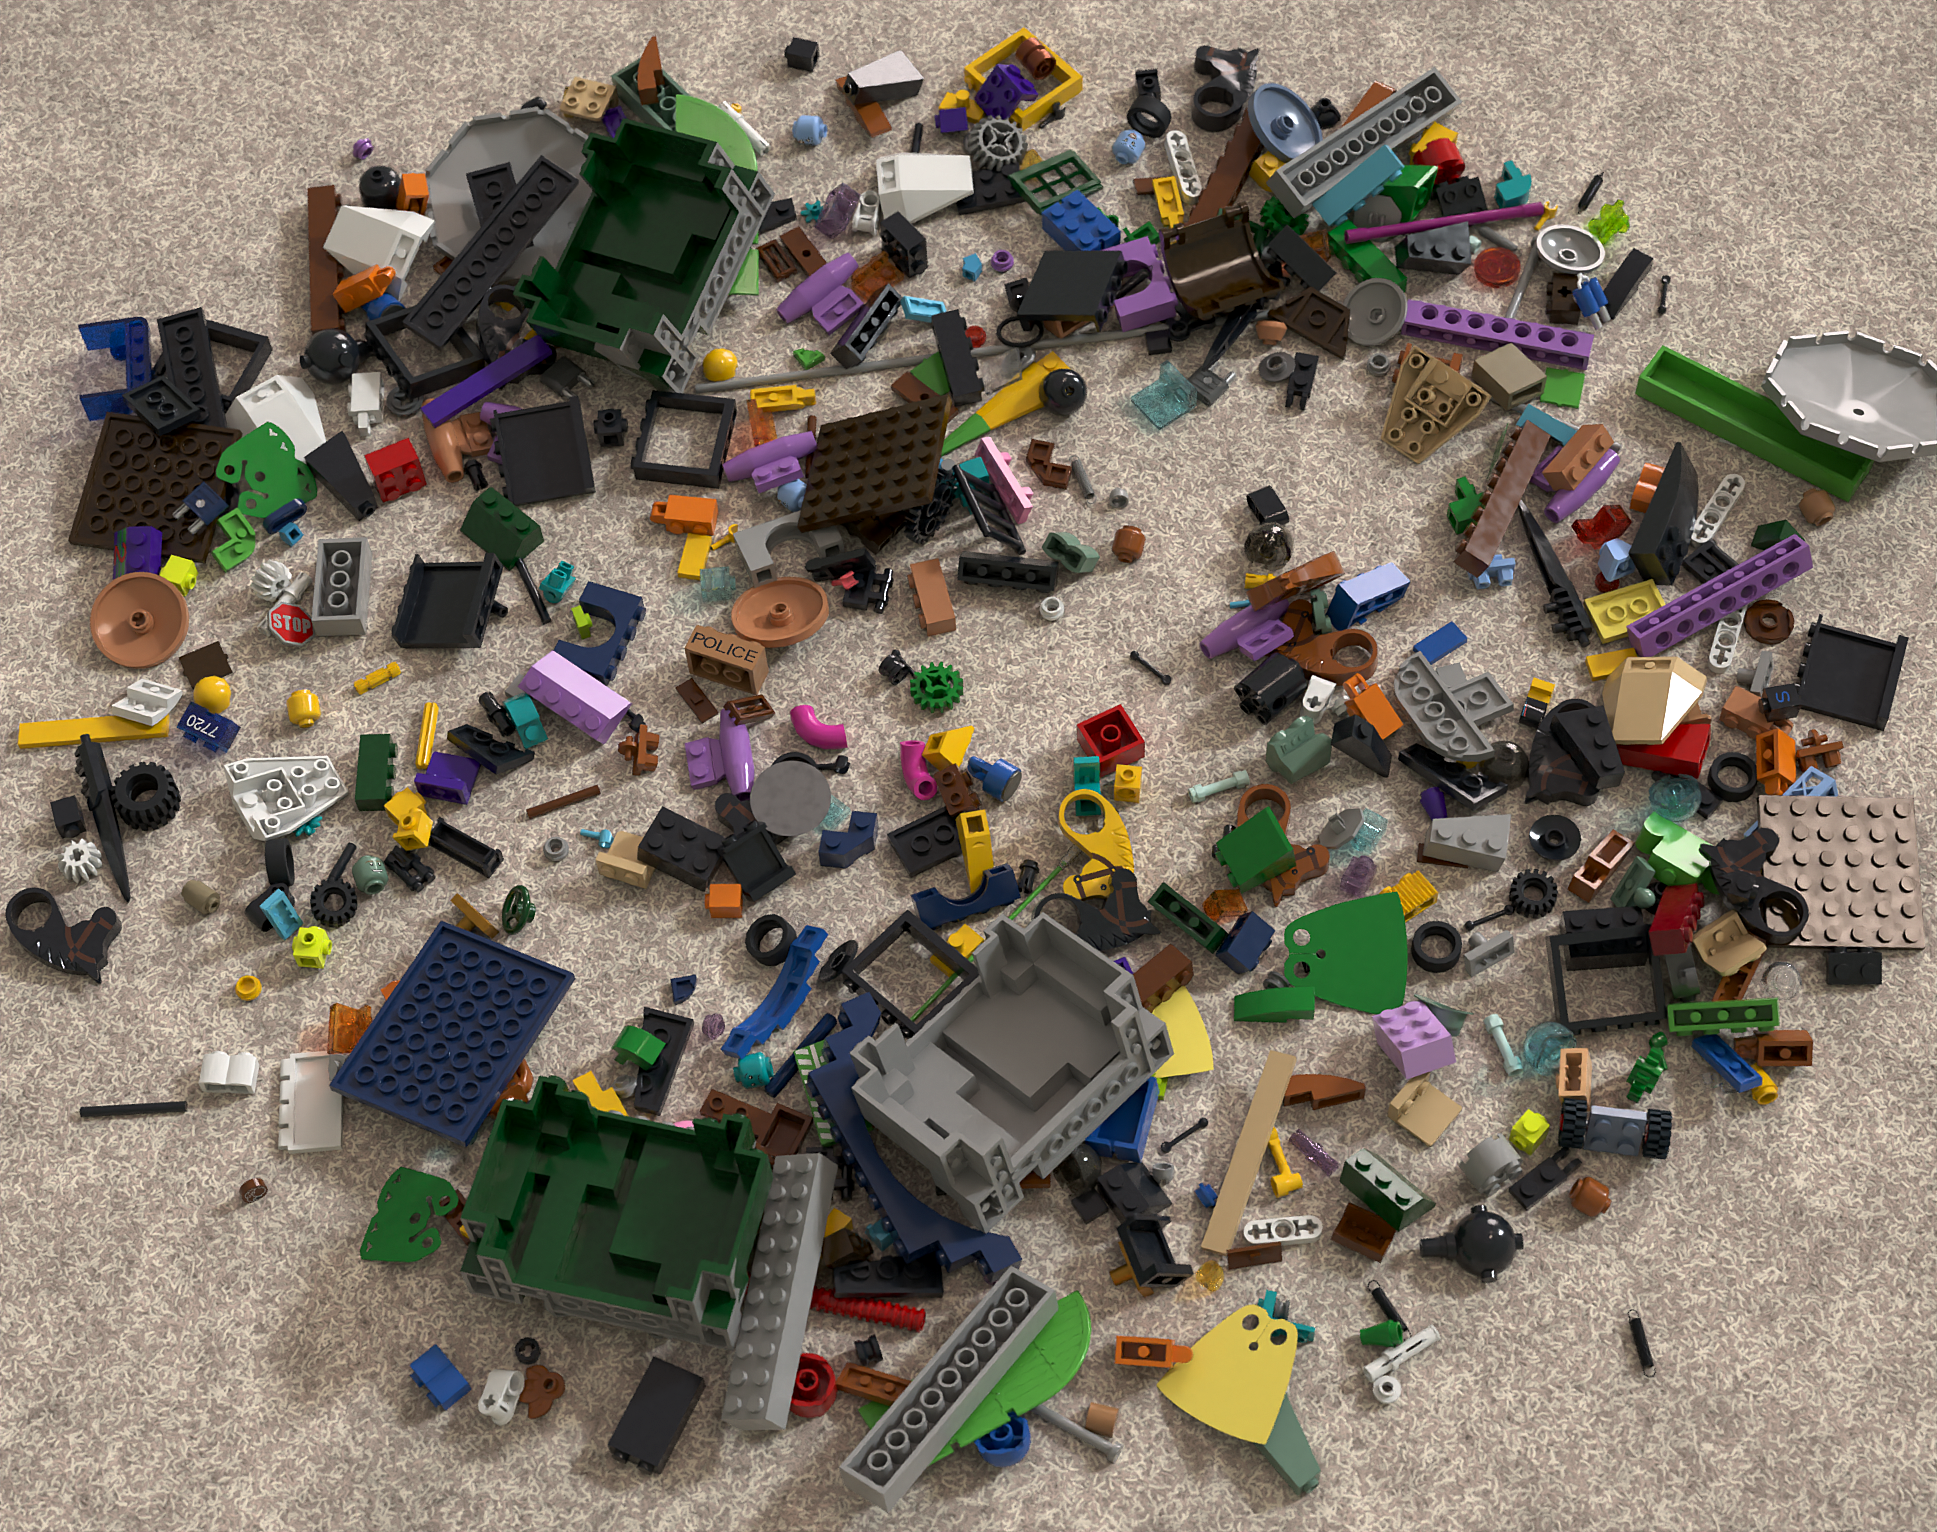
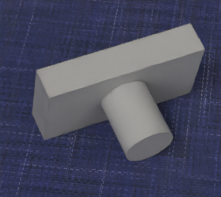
(1760, 677)
(1487, 951)

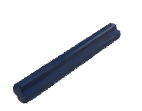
(790, 1066)

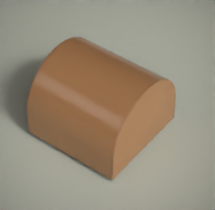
(1101, 1419)

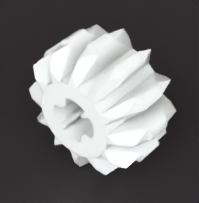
(271, 580)
(79, 860)

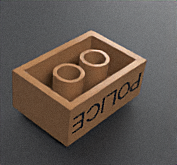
(726, 659)

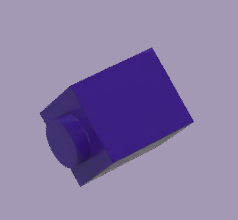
(951, 120)

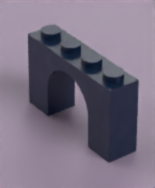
(621, 610)

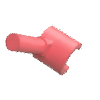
(846, 580)

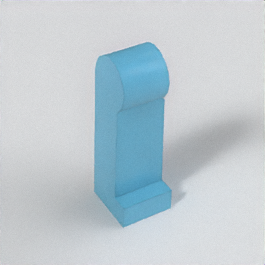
(1559, 431)

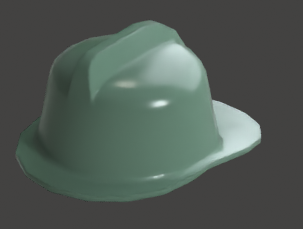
(1447, 1016)

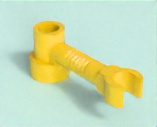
(1286, 1181)

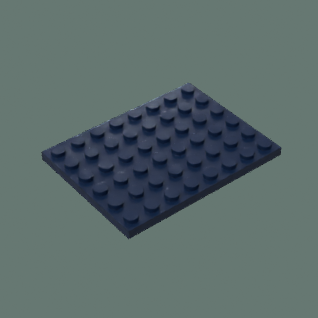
(452, 1033)

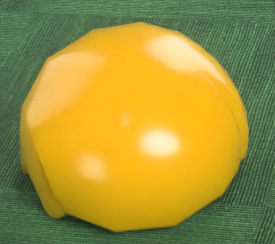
(719, 365)
(212, 694)

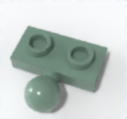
(1633, 886)

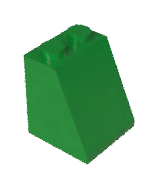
(1411, 190)
(1255, 851)

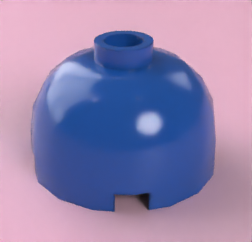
(1007, 1443)

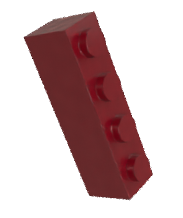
(1676, 919)

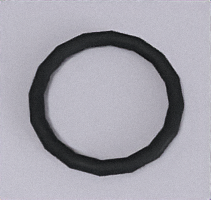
(1018, 345)

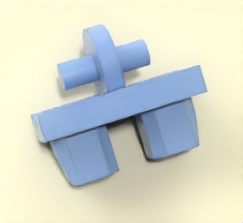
(1499, 567)

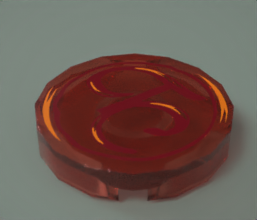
(1497, 267)

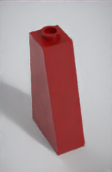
(1679, 754)

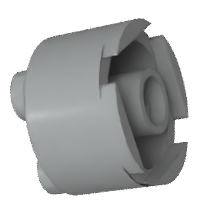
(1491, 1164)

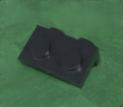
(1853, 967)

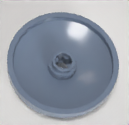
(1283, 121)

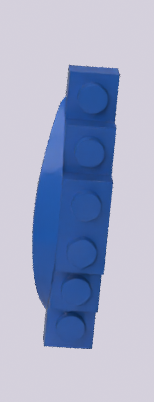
(784, 997)

